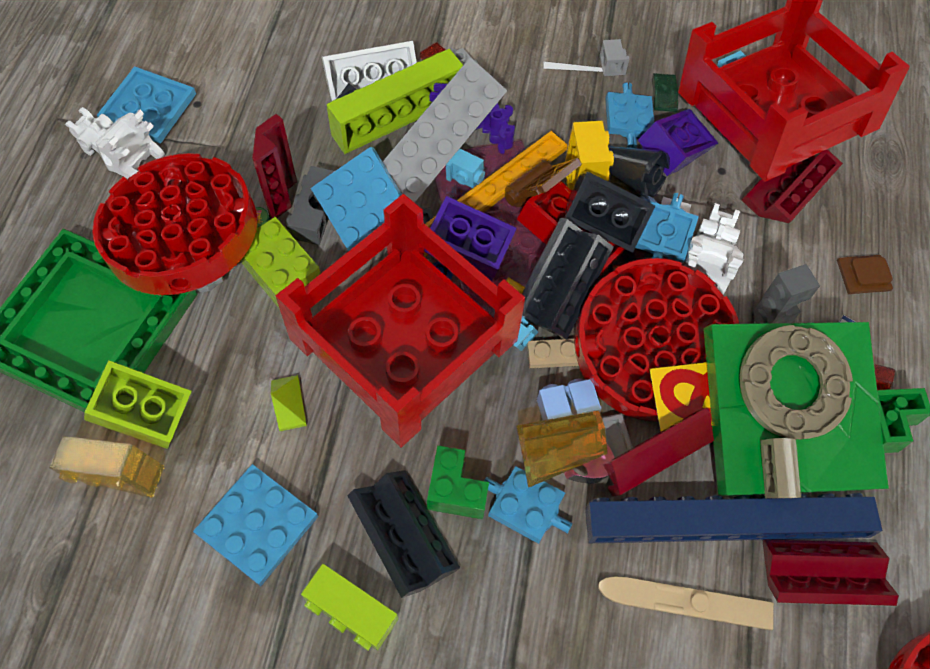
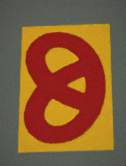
(680, 392)

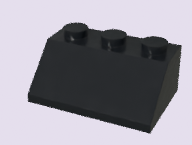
(608, 211)

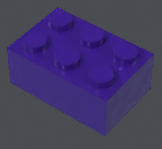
(473, 235)

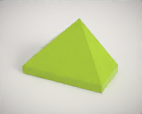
(288, 403)

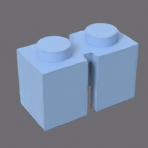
(569, 400)

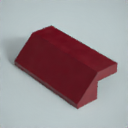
(274, 165)
(790, 192)
(659, 452)
(828, 572)

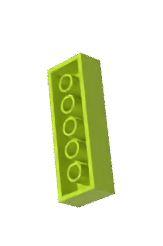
(389, 102)

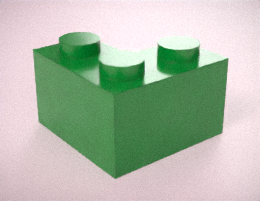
(897, 412)
(450, 491)

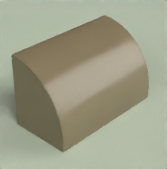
(780, 468)

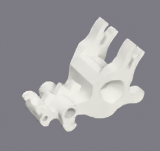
(119, 144)
(714, 250)

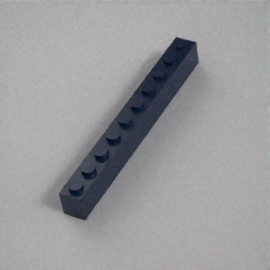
(731, 519)

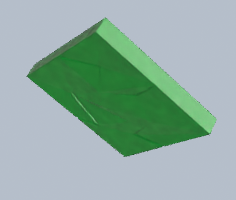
(76, 317)
(837, 461)

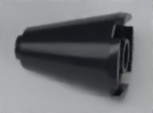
(640, 169)

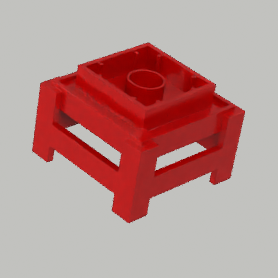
(781, 98)
(403, 327)

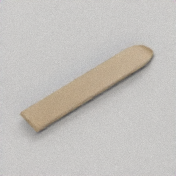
(688, 602)

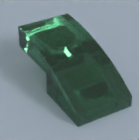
(665, 92)

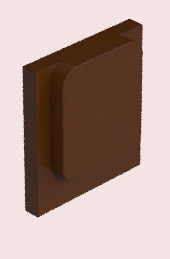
(865, 274)

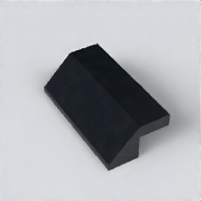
(564, 278)
(403, 533)

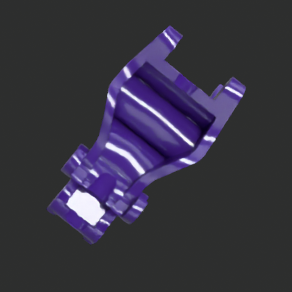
(494, 123)

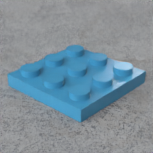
(156, 96)
(356, 196)
(256, 524)

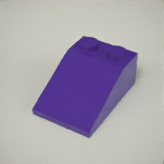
(679, 136)

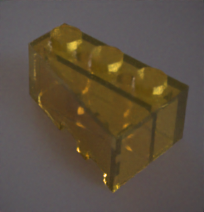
(560, 445)
(107, 465)

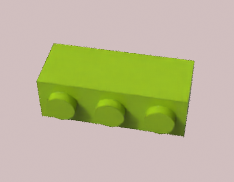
(349, 608)

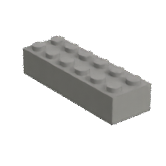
(443, 129)

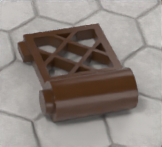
(538, 181)

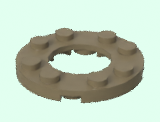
(833, 375)

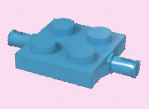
(629, 114)
(668, 231)
(527, 509)

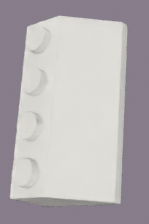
(366, 65)

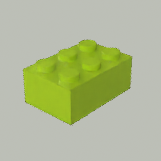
(278, 259)
(137, 404)

